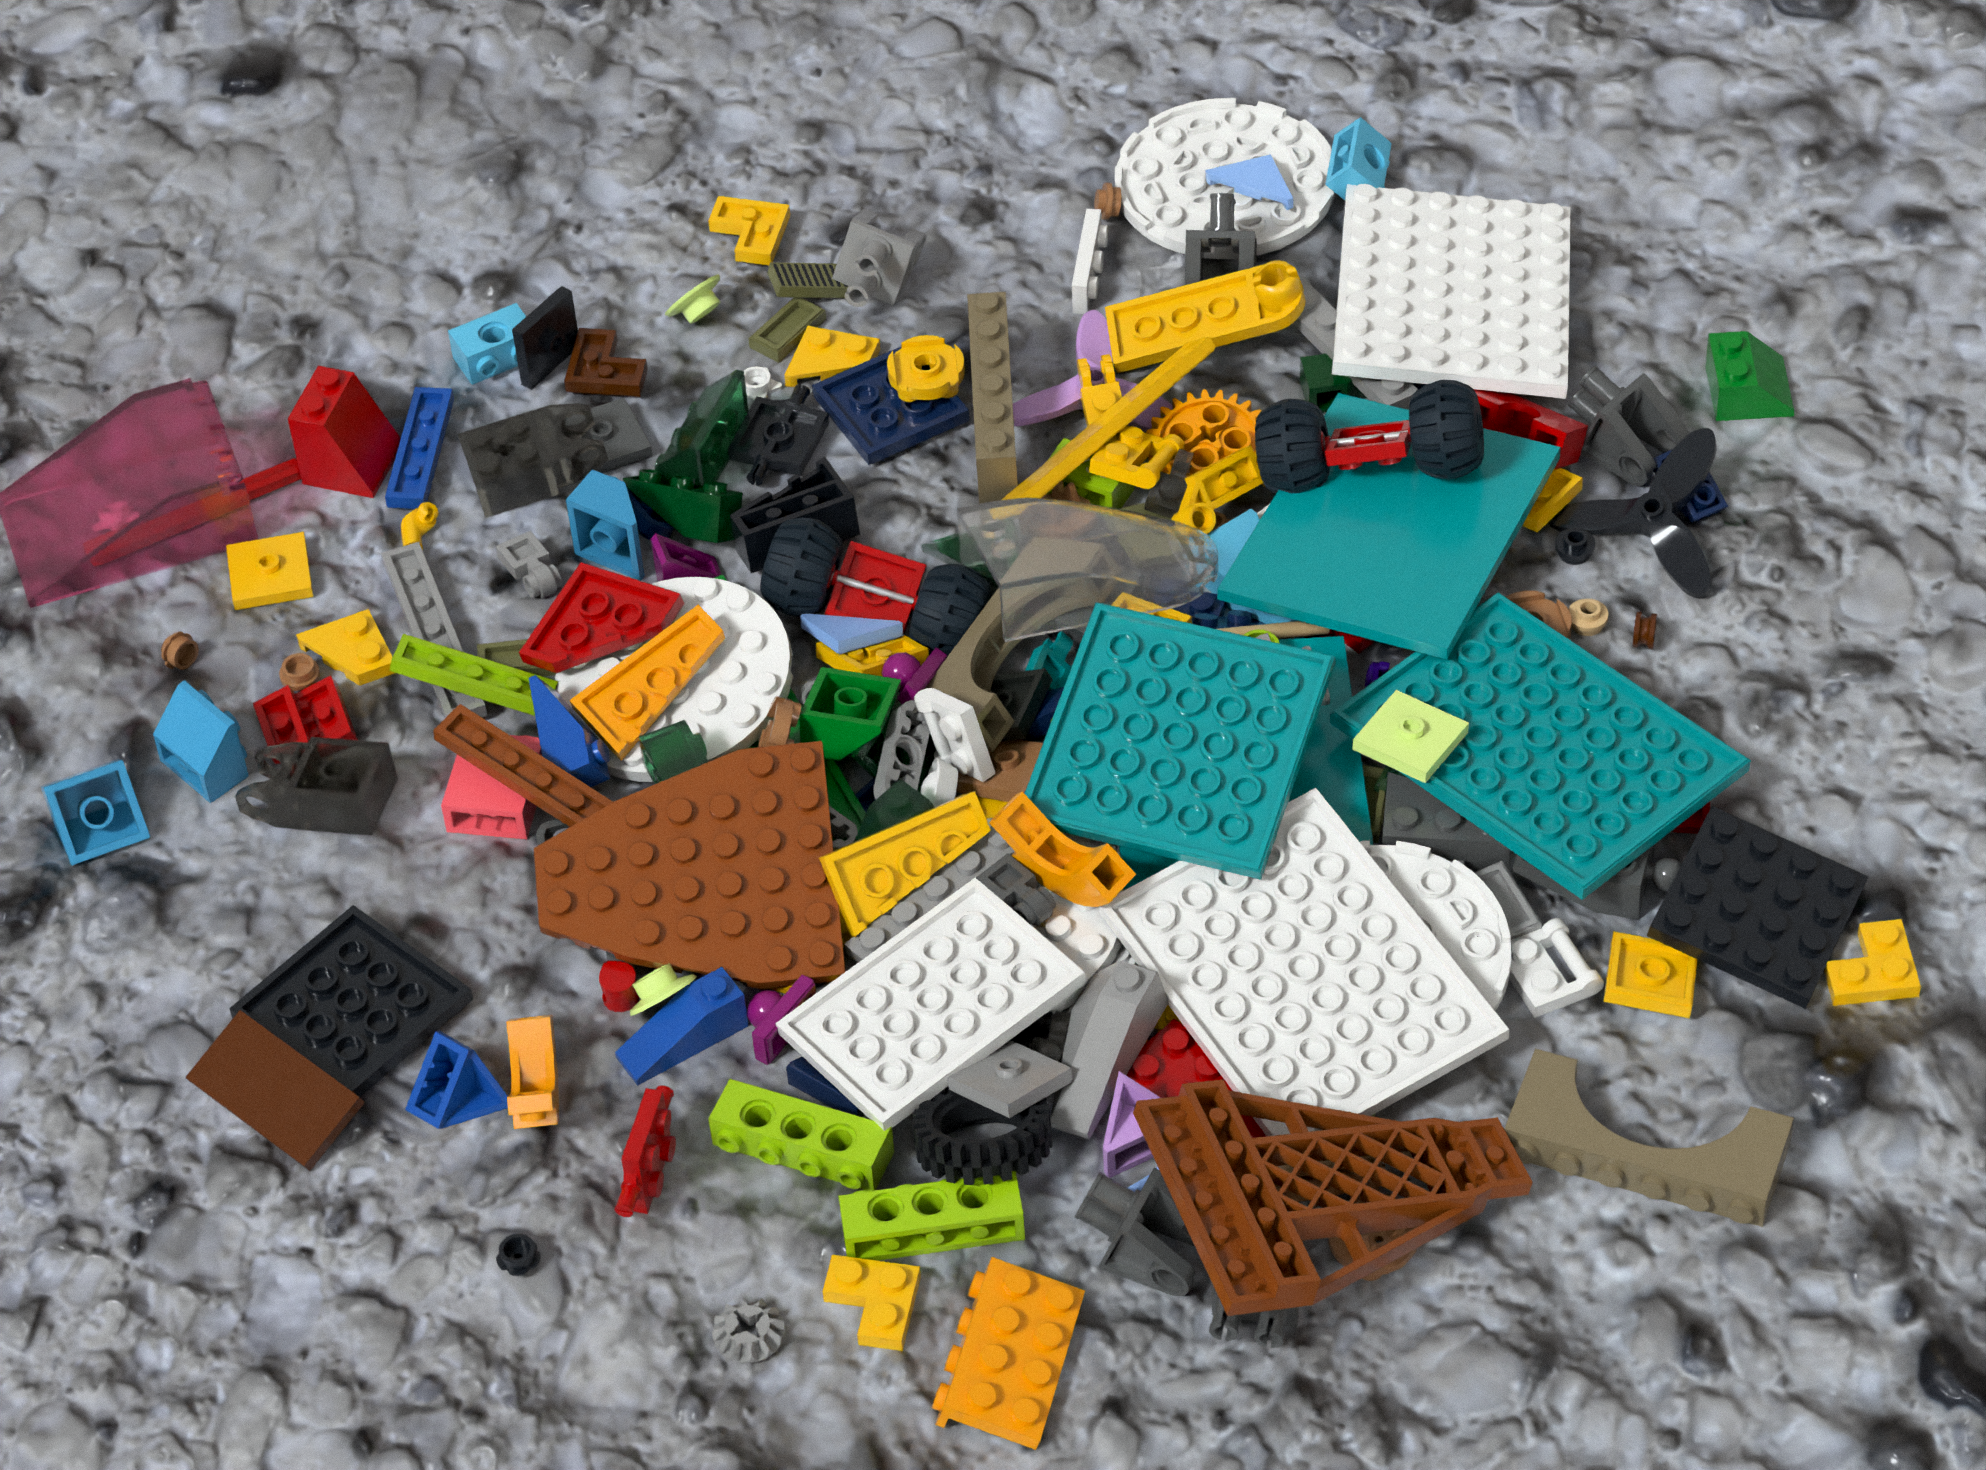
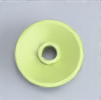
(697, 302)
(658, 986)

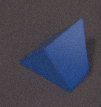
(454, 1085)

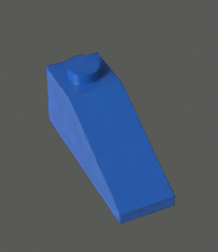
(566, 737)
(685, 1026)

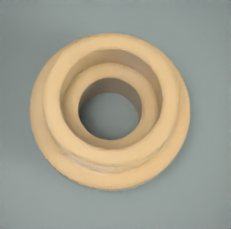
(1588, 616)

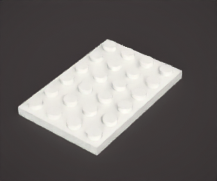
(930, 1003)

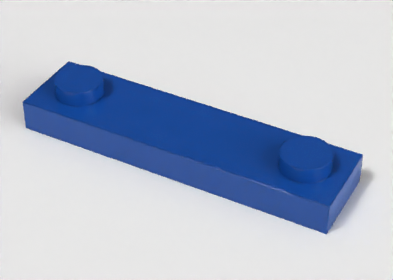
(419, 447)

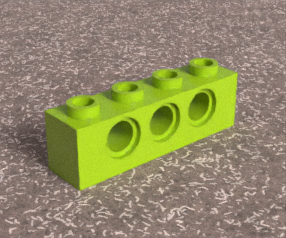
(801, 1135)
(950, 1227)

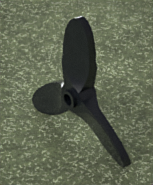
(1655, 513)

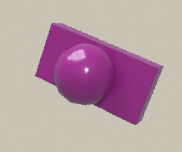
(912, 674)
(767, 1009)

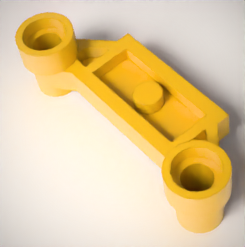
(1217, 486)

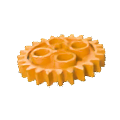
(1207, 426)

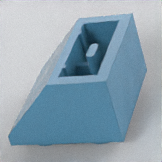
(200, 743)

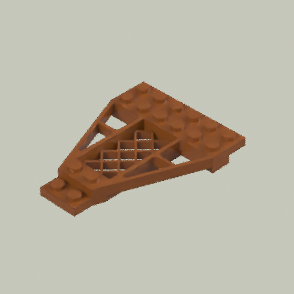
(1255, 1234)

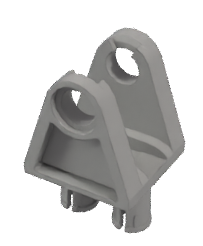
(876, 261)

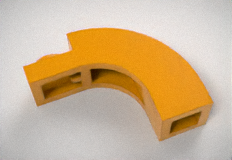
(1061, 865)
(533, 1072)

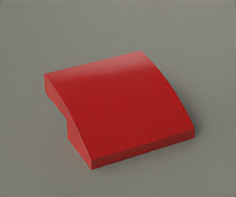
(304, 714)

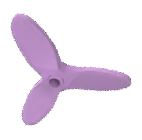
(1091, 343)

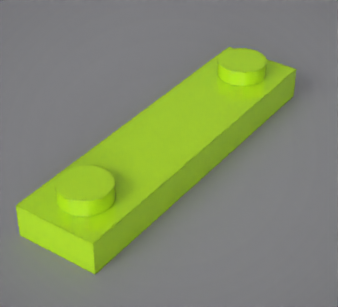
(465, 673)

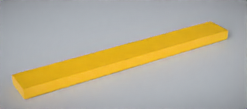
(1113, 420)

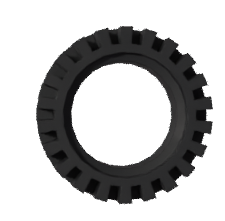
(978, 1157)

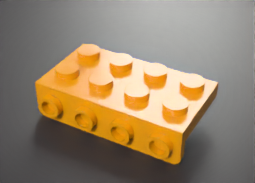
(1009, 1353)

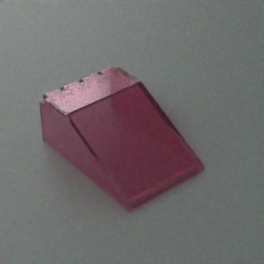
(129, 496)

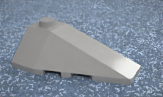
(1103, 1038)

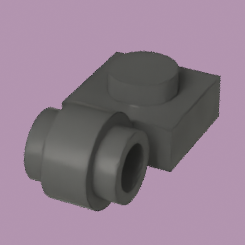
(1017, 884)

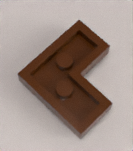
(596, 369)

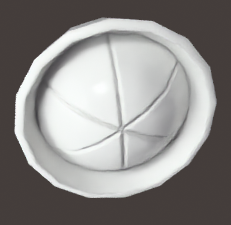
(940, 782)

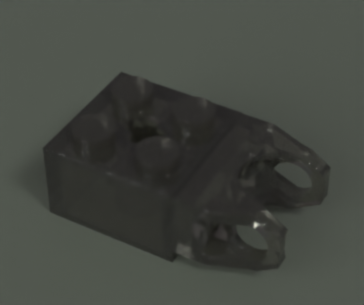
(529, 456)
(322, 785)

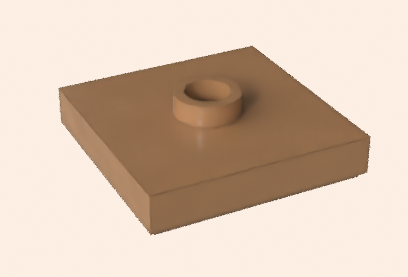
(1013, 768)

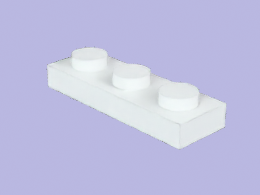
(1089, 261)

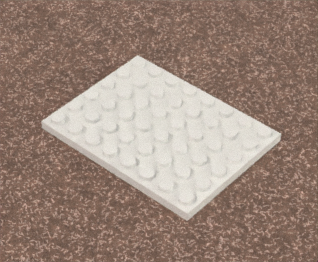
(1454, 291)
(1308, 978)

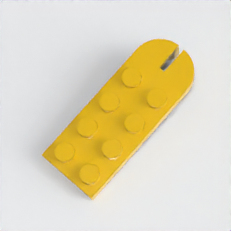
(1221, 307)

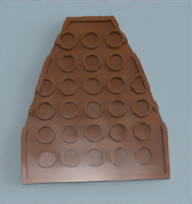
(705, 872)

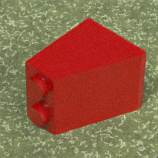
(341, 435)

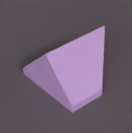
(1123, 1141)

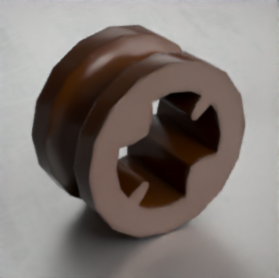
(1644, 630)

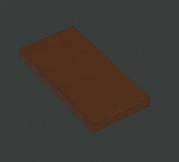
(275, 1090)

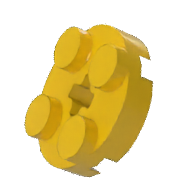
(915, 384)

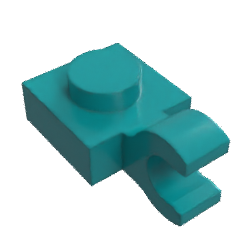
(1052, 657)

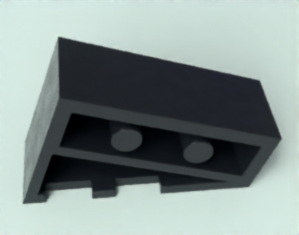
(814, 496)

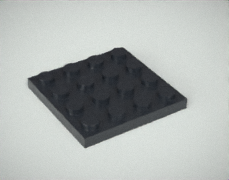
(1757, 906)
(355, 1000)

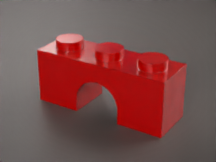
(1528, 420)

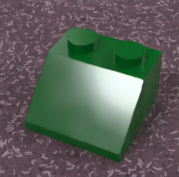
(1746, 378)
(846, 710)

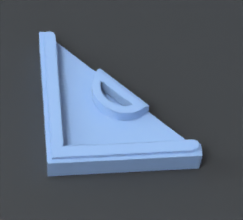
(1254, 179)
(850, 633)

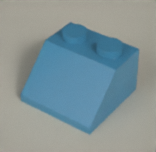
(605, 524)
(95, 811)

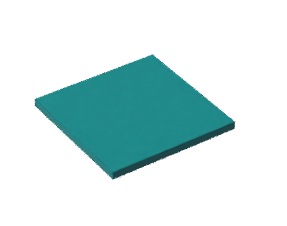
(1179, 739)

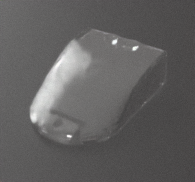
(1068, 555)

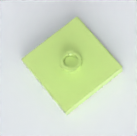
(1410, 736)

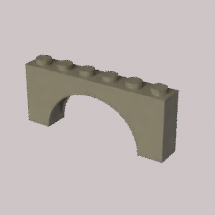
(992, 395)
(971, 670)
(1721, 1177)

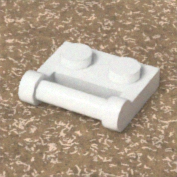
(955, 733)
(1538, 977)

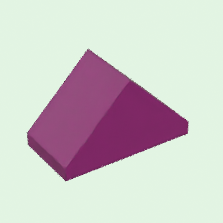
(680, 561)

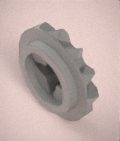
(743, 1346)

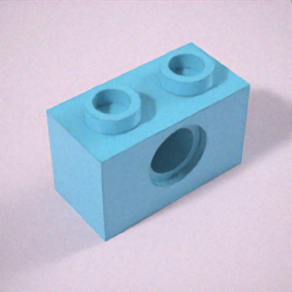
(1358, 158)
(486, 344)

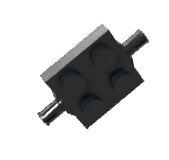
(778, 435)

